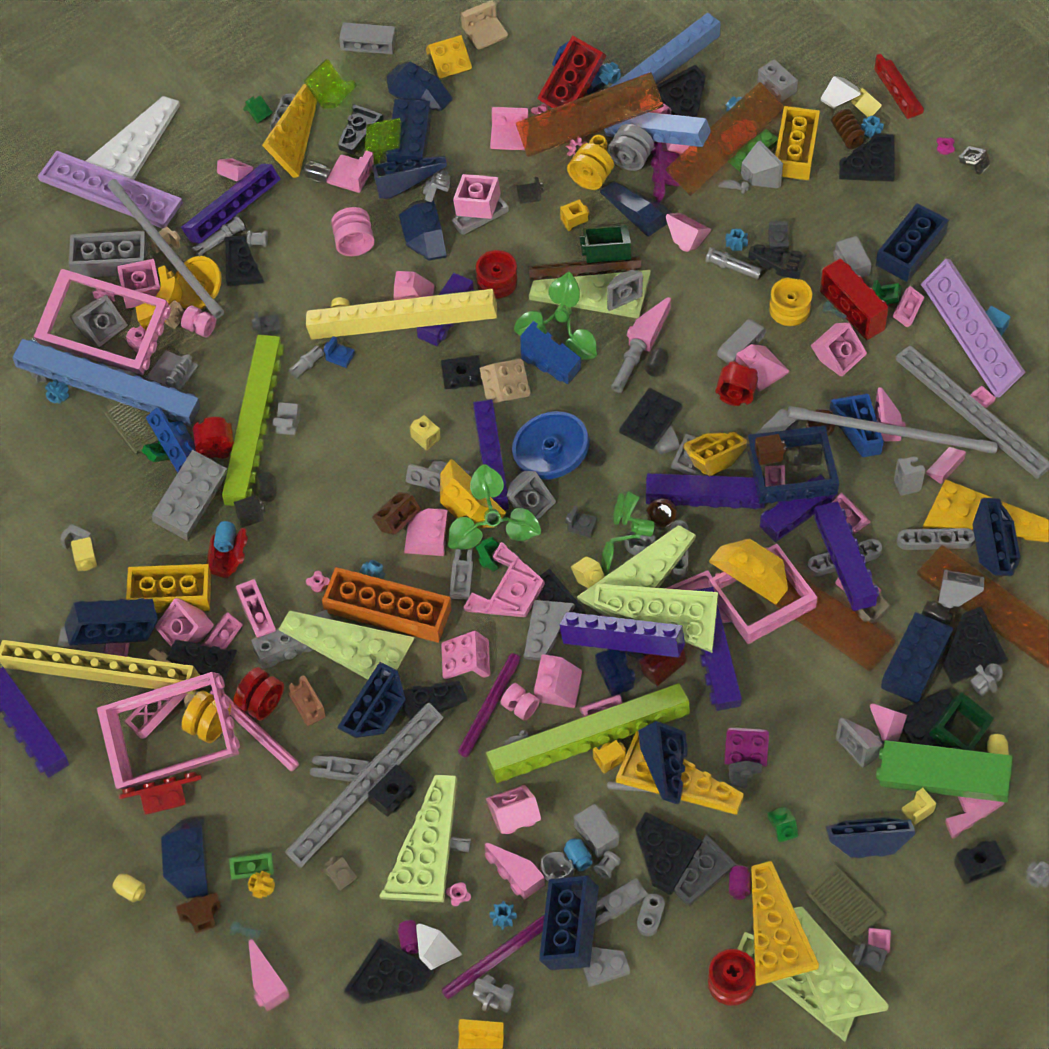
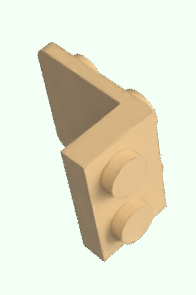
(482, 25)
(505, 381)

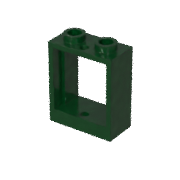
(606, 243)
(972, 712)

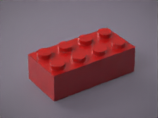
(572, 74)
(854, 298)

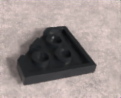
(683, 92)
(870, 161)
(785, 263)
(973, 646)
(924, 715)
(665, 851)
(387, 974)

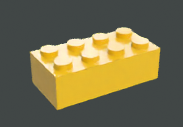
(797, 141)
(169, 582)

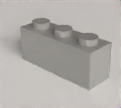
(367, 38)

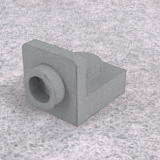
(73, 533)

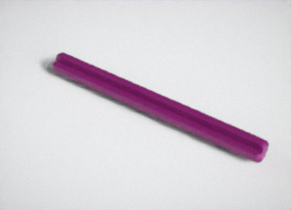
(489, 705)
(493, 958)

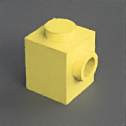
(425, 432)
(84, 554)
(587, 572)

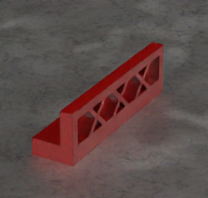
(898, 87)

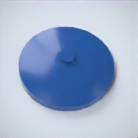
(551, 444)

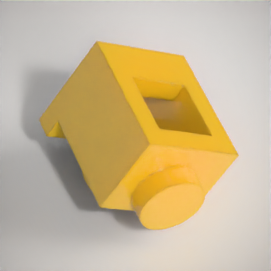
(574, 214)
(609, 755)

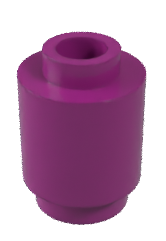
(739, 882)
(408, 936)

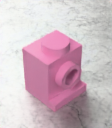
(135, 337)

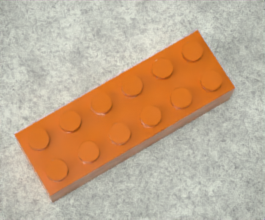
(387, 604)

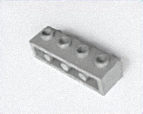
(279, 646)

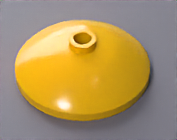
(206, 273)

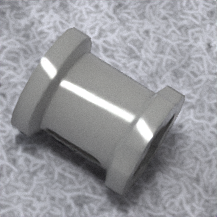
(257, 238)
(607, 865)

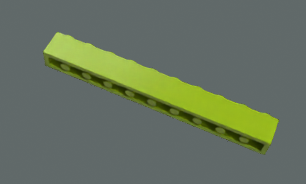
(252, 419)
(587, 733)

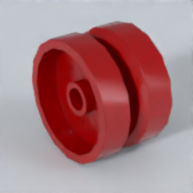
(498, 272)
(258, 693)
(732, 977)

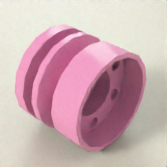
(352, 231)

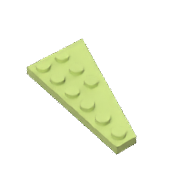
(646, 568)

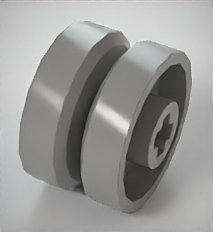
(630, 147)

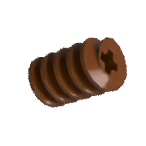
(848, 128)

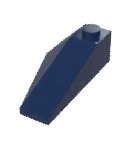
(395, 178)
(640, 210)
(664, 754)

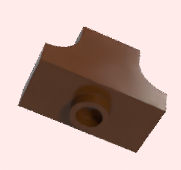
(200, 912)

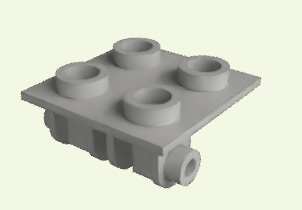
(173, 370)

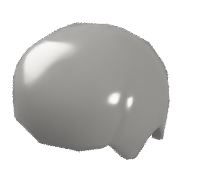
(636, 545)
(556, 866)

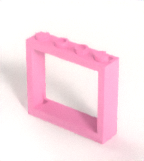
(775, 620)

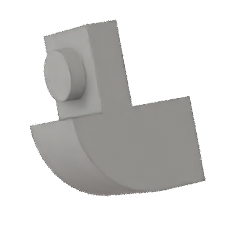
(287, 418)

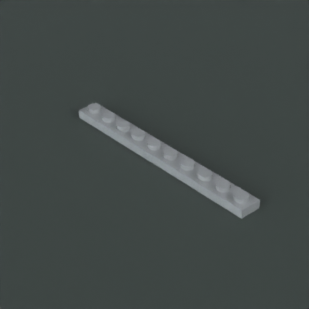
(973, 412)
(358, 789)

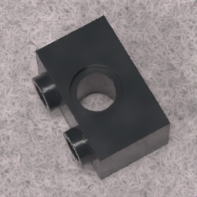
(461, 372)
(397, 780)
(973, 871)

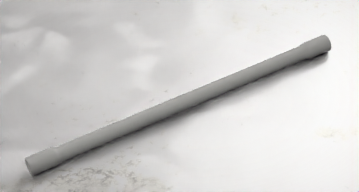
(210, 303)
(804, 414)

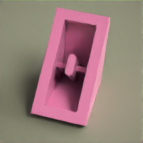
(888, 722)

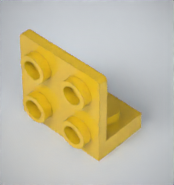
(449, 56)
(480, 1034)

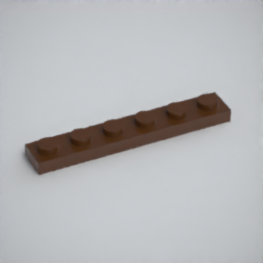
(576, 268)

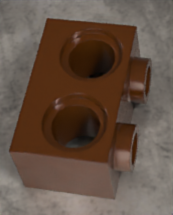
(396, 513)

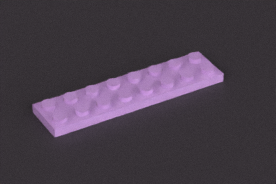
(92, 184)
(973, 328)

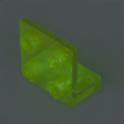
(328, 85)
(382, 137)

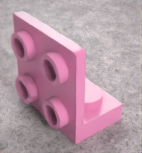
(504, 130)
(351, 172)
(466, 654)

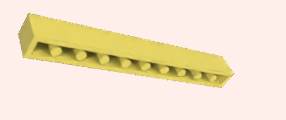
(401, 314)
(93, 665)

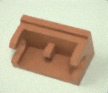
(306, 701)

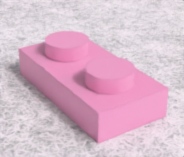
(908, 306)
(774, 475)

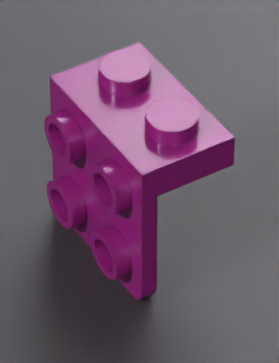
(746, 745)

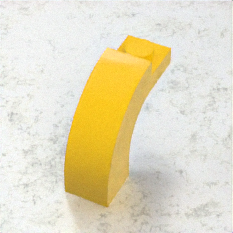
(169, 291)

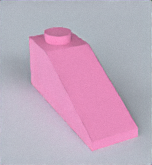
(649, 324)
(255, 608)
(267, 985)

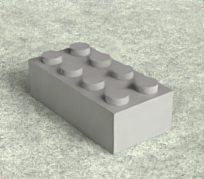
(102, 252)
(189, 495)

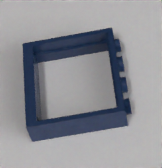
(794, 491)

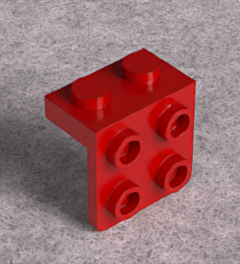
(226, 563)

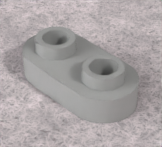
(650, 913)

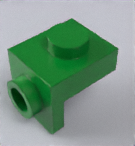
(257, 108)
(888, 293)
(155, 452)
(484, 549)
(783, 823)

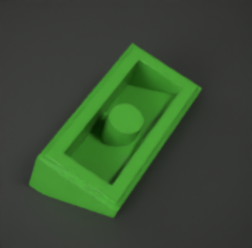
(247, 865)

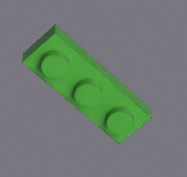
(765, 137)

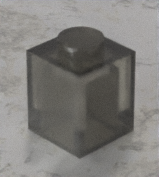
(249, 511)

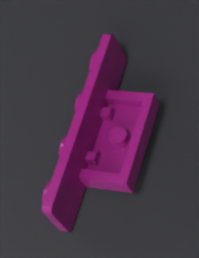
(660, 176)

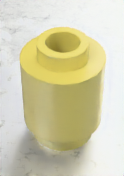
(997, 744)
(129, 887)

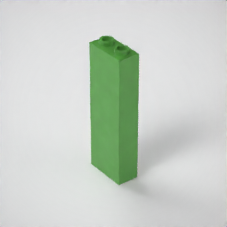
(945, 771)

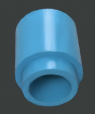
(225, 536)
(578, 853)

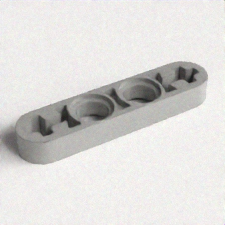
(935, 535)
(863, 547)

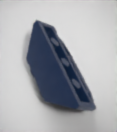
(414, 83)
(423, 229)
(996, 538)
(375, 705)
(870, 836)
(185, 857)

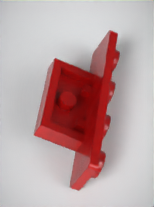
(163, 795)

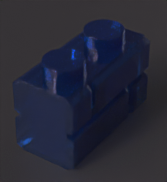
(615, 671)

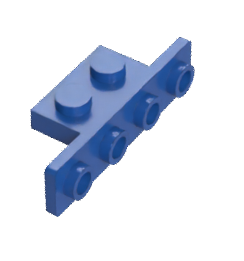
(172, 436)

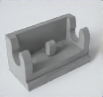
(908, 478)

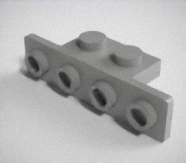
(438, 180)
(426, 477)

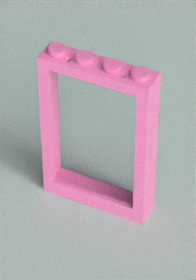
(149, 341)
(115, 741)

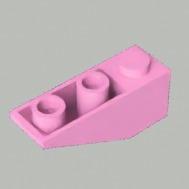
(520, 872)

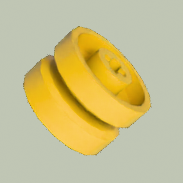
(590, 166)
(790, 301)
(202, 717)

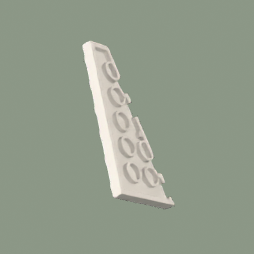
(132, 146)

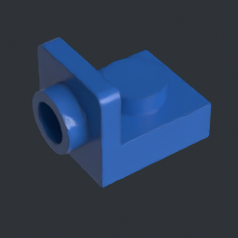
(338, 353)

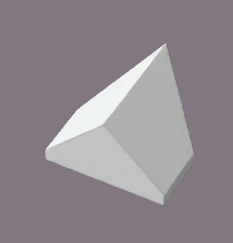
(839, 92)
(434, 947)

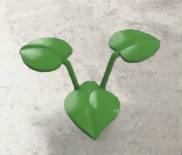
(567, 294)
(487, 484)
(639, 526)

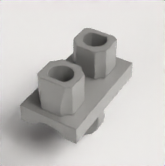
(987, 679)
(492, 996)

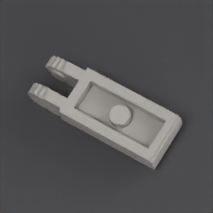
(461, 576)
(338, 768)
(620, 901)

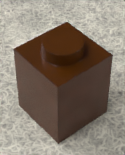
(769, 449)

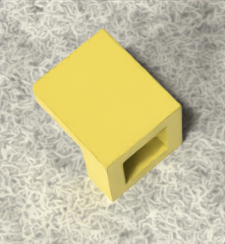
(866, 103)
(920, 807)

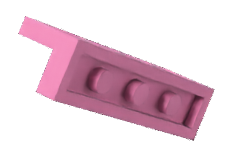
(150, 724)

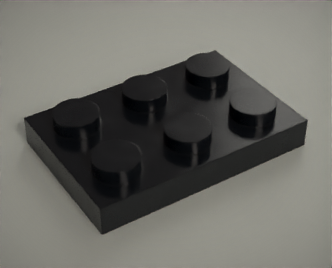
(650, 418)

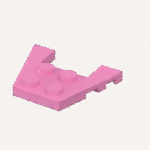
(515, 592)
(973, 811)

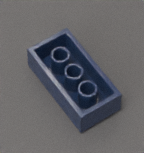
(415, 127)
(912, 242)
(110, 621)
(916, 658)
(569, 923)

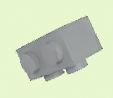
(777, 80)
(852, 252)
(596, 830)

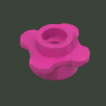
(945, 145)

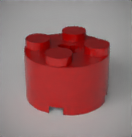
(737, 384)
(213, 437)

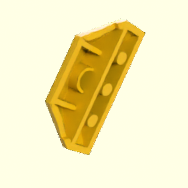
(715, 451)
(457, 495)
(753, 567)

